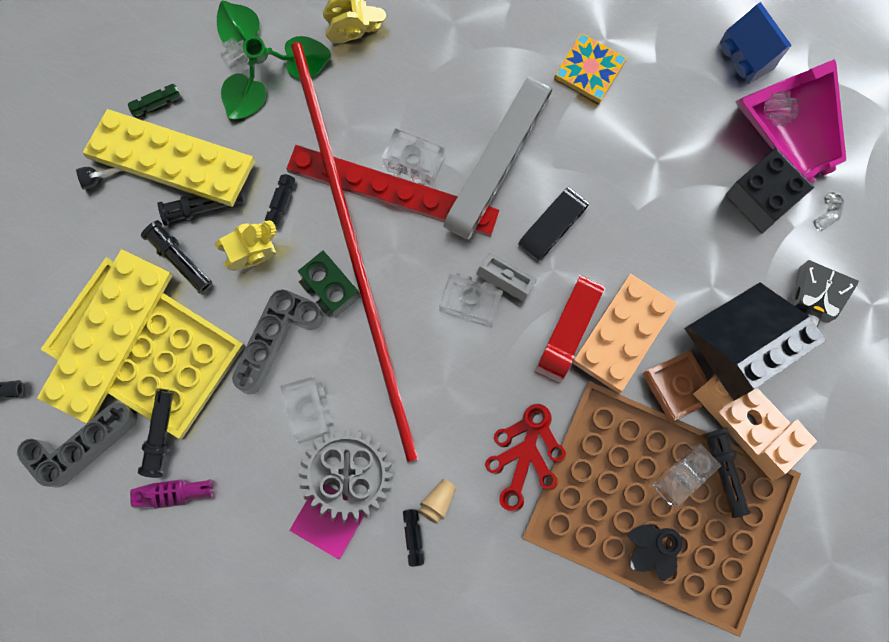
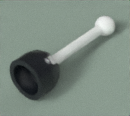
(89, 176)

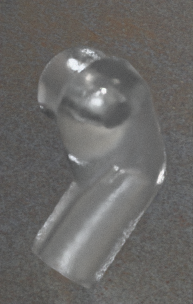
(834, 211)

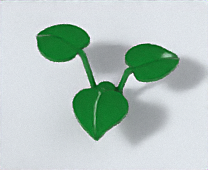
(241, 94)

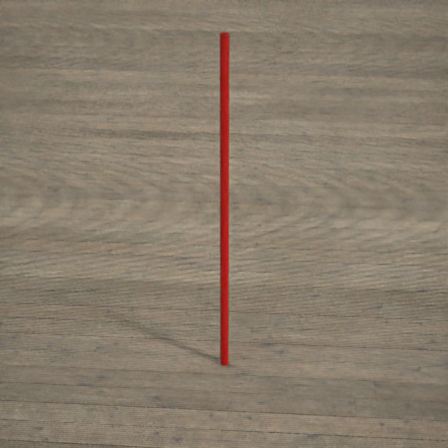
(354, 253)

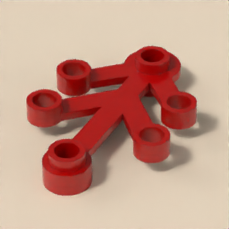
(526, 452)

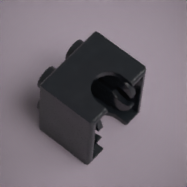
(769, 190)

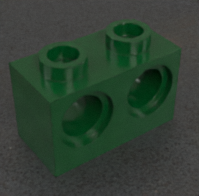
(333, 281)

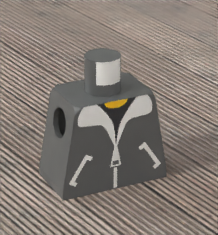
(822, 291)

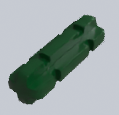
(154, 100)

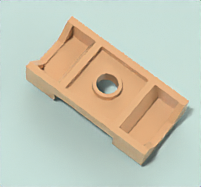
(771, 442)

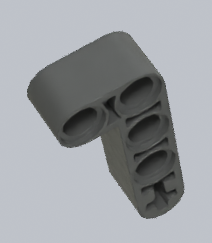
(272, 343)
(83, 439)

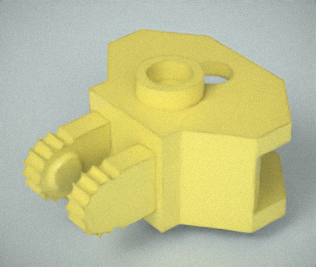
(351, 19)
(248, 245)

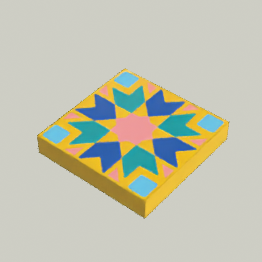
(590, 68)

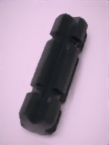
(280, 199)
(413, 537)

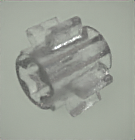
(234, 55)
(781, 108)

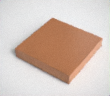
(675, 383)

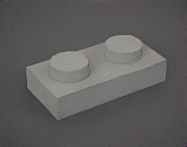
(506, 277)

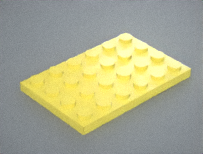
(171, 353)

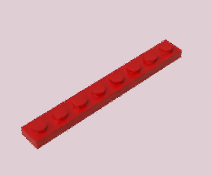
(384, 188)

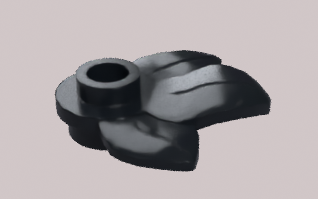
(651, 553)

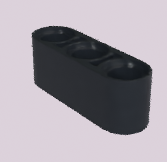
(553, 224)

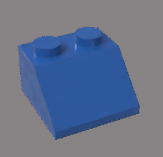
(755, 43)

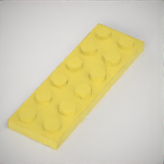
(169, 157)
(105, 336)

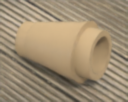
(437, 501)

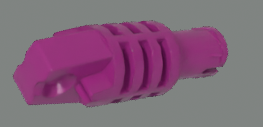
(169, 494)

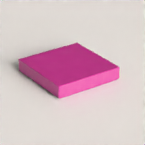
(321, 531)

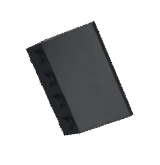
(753, 338)

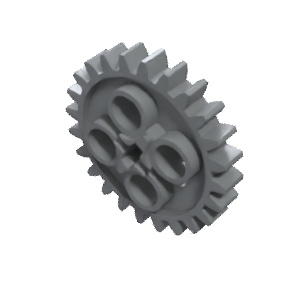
(320, 474)

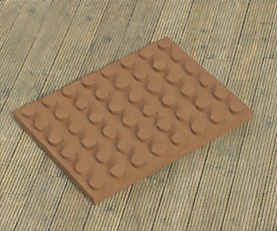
(607, 490)

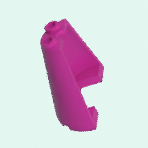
(816, 136)

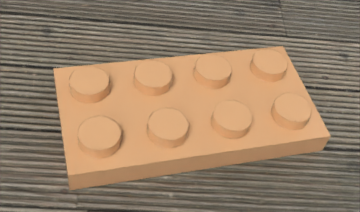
(624, 333)

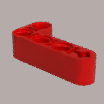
(570, 329)

